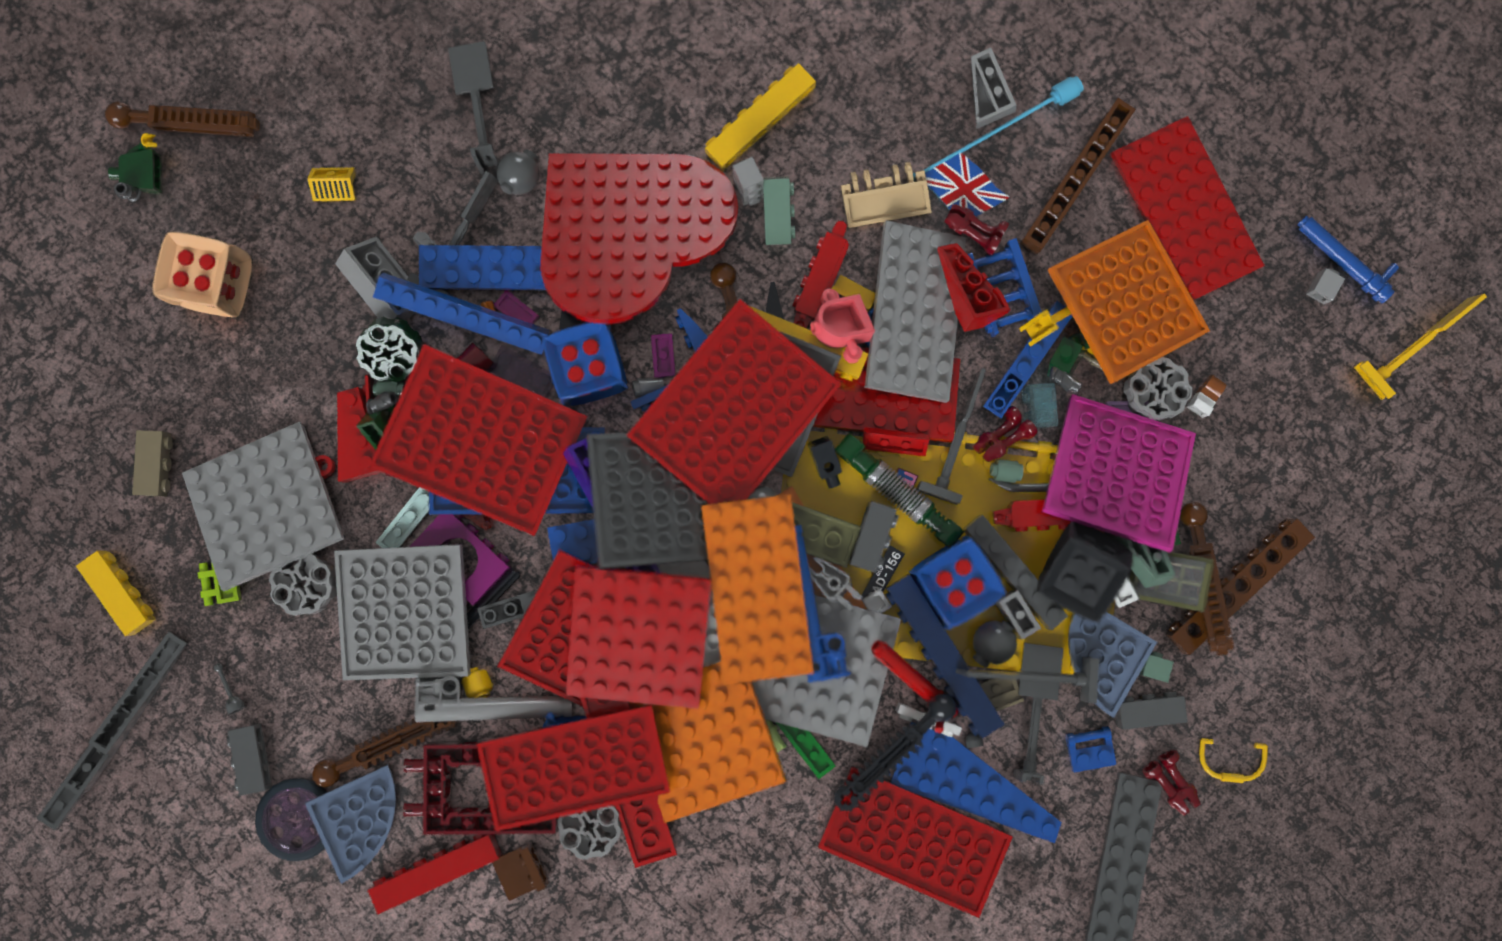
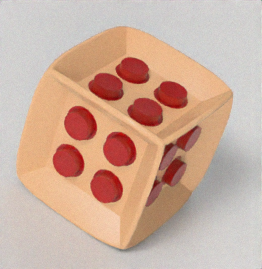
(202, 274)

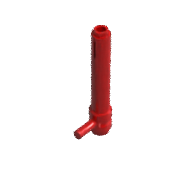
(908, 675)

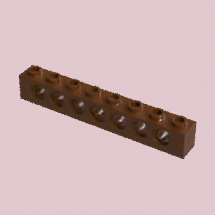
(1077, 176)
(1298, 539)

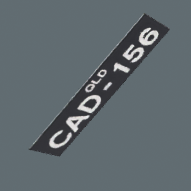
(882, 577)

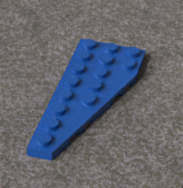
(960, 779)

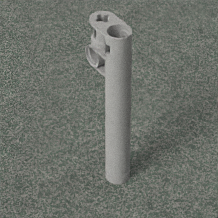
(450, 707)

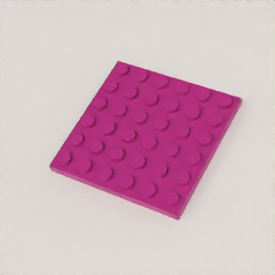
(1120, 473)

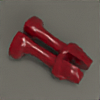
(963, 221)
(1013, 420)
(1183, 790)

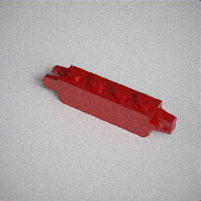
(822, 274)
(1027, 514)

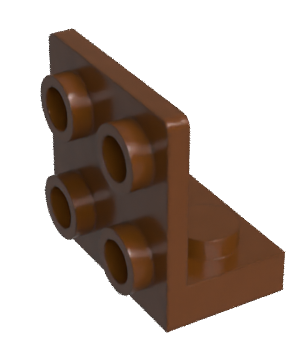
(520, 871)

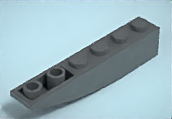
(505, 610)

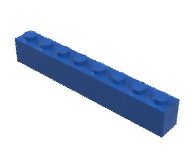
(460, 313)

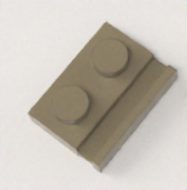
(1001, 692)

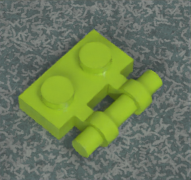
(207, 594)

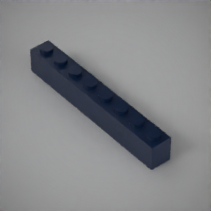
(944, 655)

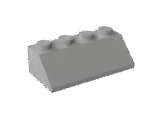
(363, 266)

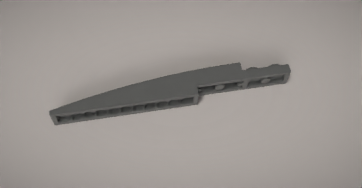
(113, 731)

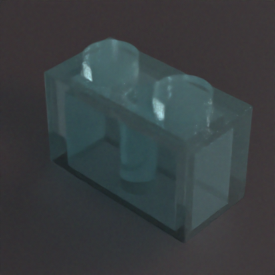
(1041, 405)

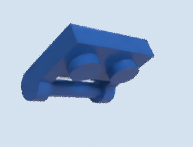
(1091, 756)

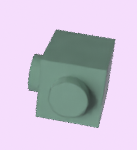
(1157, 667)

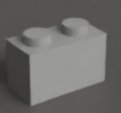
(1017, 614)

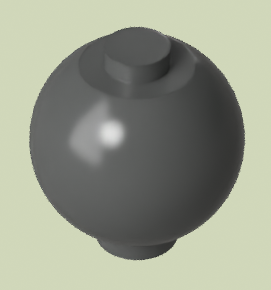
(518, 172)
(994, 643)

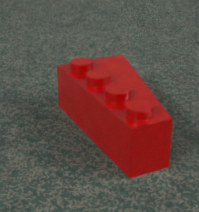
(353, 448)

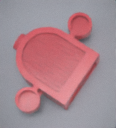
(843, 324)

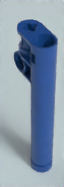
(819, 645)

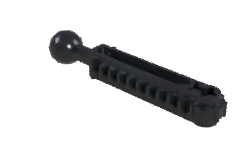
(940, 708)

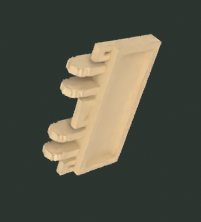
(886, 200)

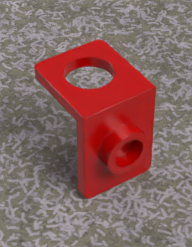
(367, 388)

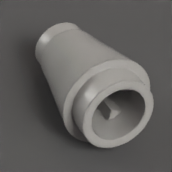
(646, 385)

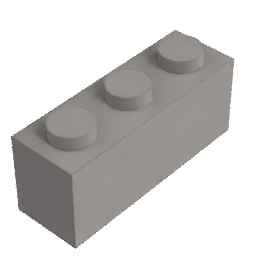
(748, 181)

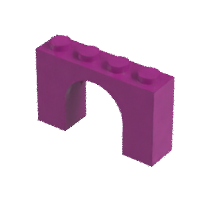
(490, 564)

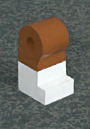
(1207, 396)

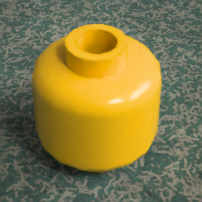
(477, 684)

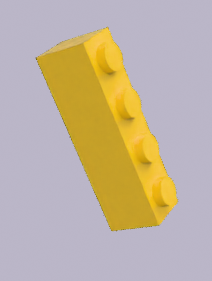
(116, 592)

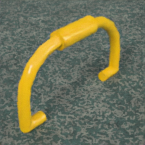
(1229, 777)

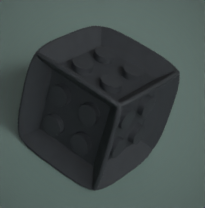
(1085, 571)

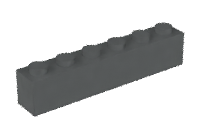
(1014, 572)

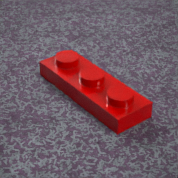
(895, 441)

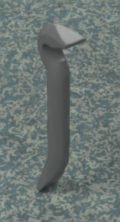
(1036, 487)

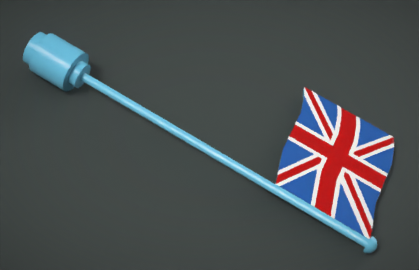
(964, 183)

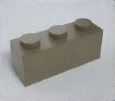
(152, 463)

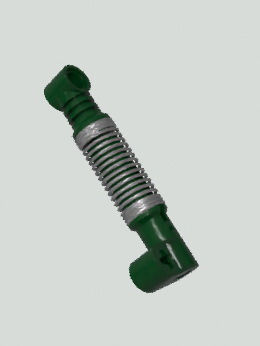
(877, 473)

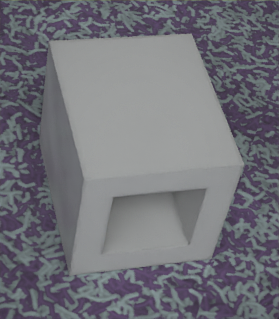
(1325, 286)

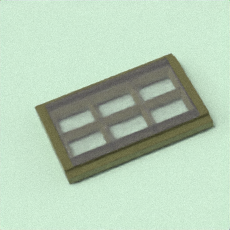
(1186, 589)

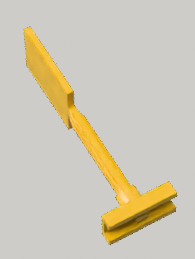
(1044, 324)
(1377, 378)

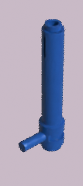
(1369, 281)

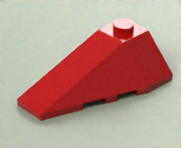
(972, 296)

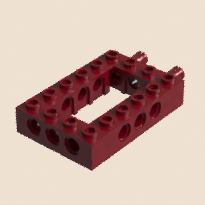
(436, 808)

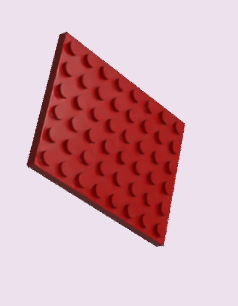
(734, 408)
(478, 440)

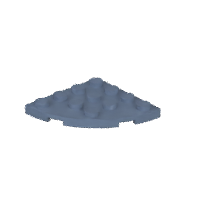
(1120, 653)
(355, 820)

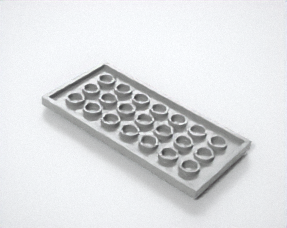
(912, 315)

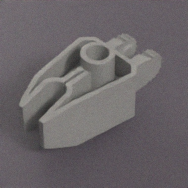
(834, 583)

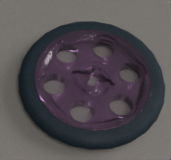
(266, 821)

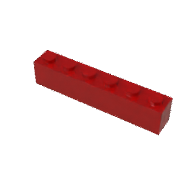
(434, 872)

